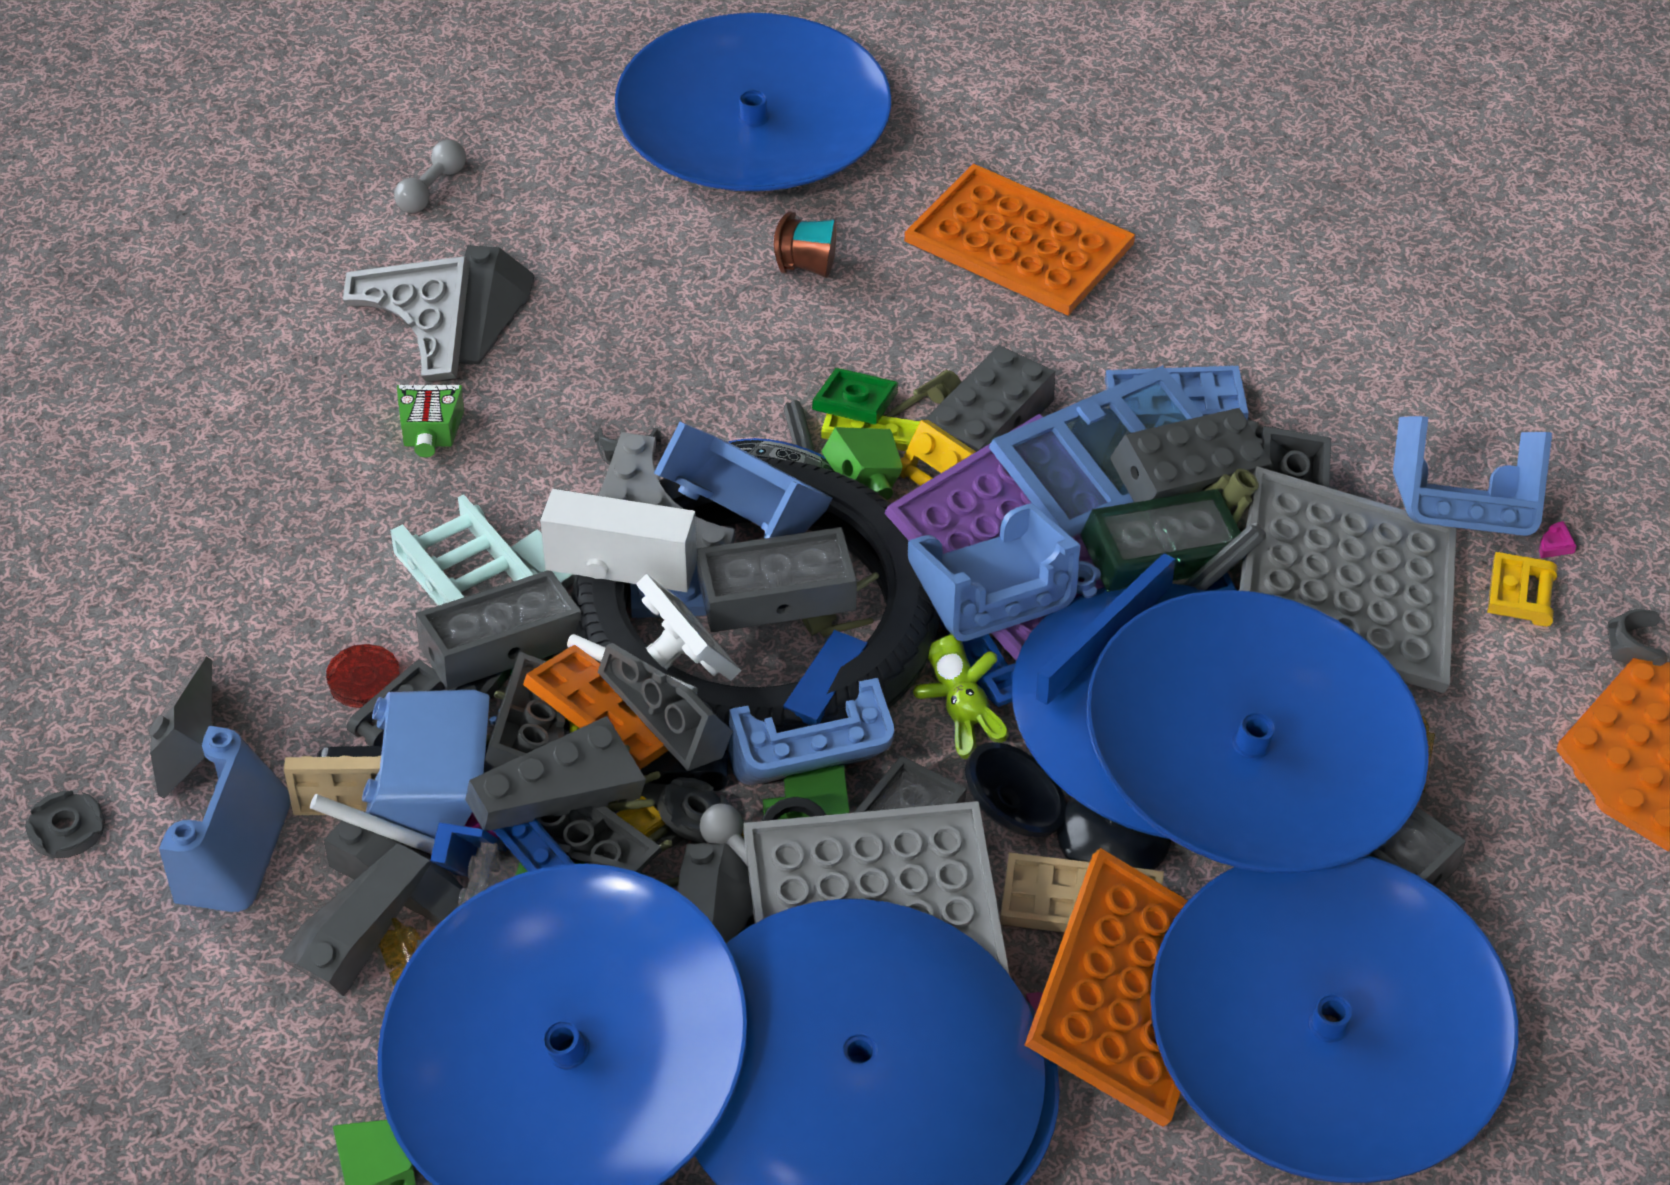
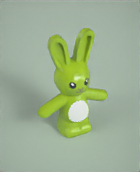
(964, 698)

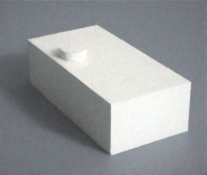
(619, 539)

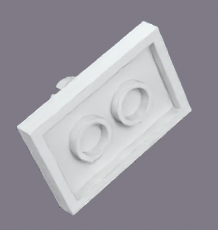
(683, 633)

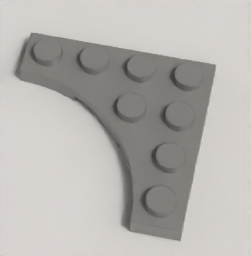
(428, 298)
(633, 479)

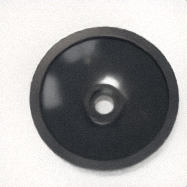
(1015, 790)
(1087, 832)

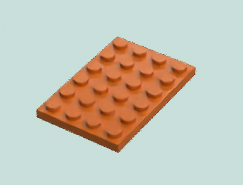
(1020, 239)
(1099, 989)

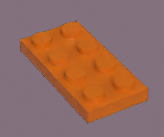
(582, 696)

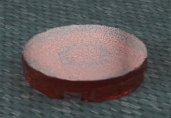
(360, 673)

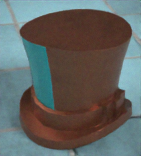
(805, 244)

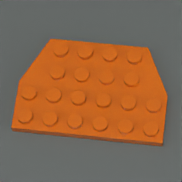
(1625, 750)

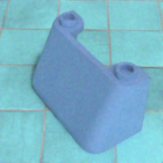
(1002, 579)
(765, 756)
(427, 757)
(227, 854)

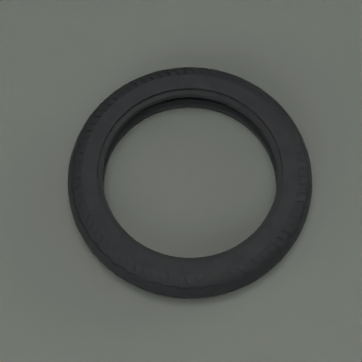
(893, 652)

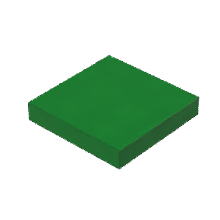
(855, 396)

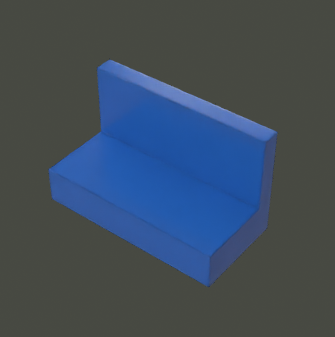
(457, 844)

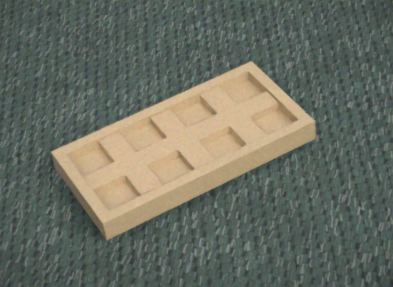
(331, 777)
(1044, 891)

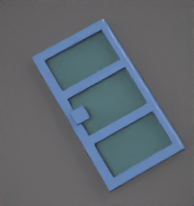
(1066, 455)

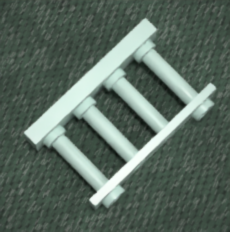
(429, 570)

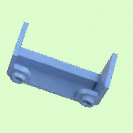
(740, 482)
(1508, 507)

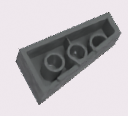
(558, 777)

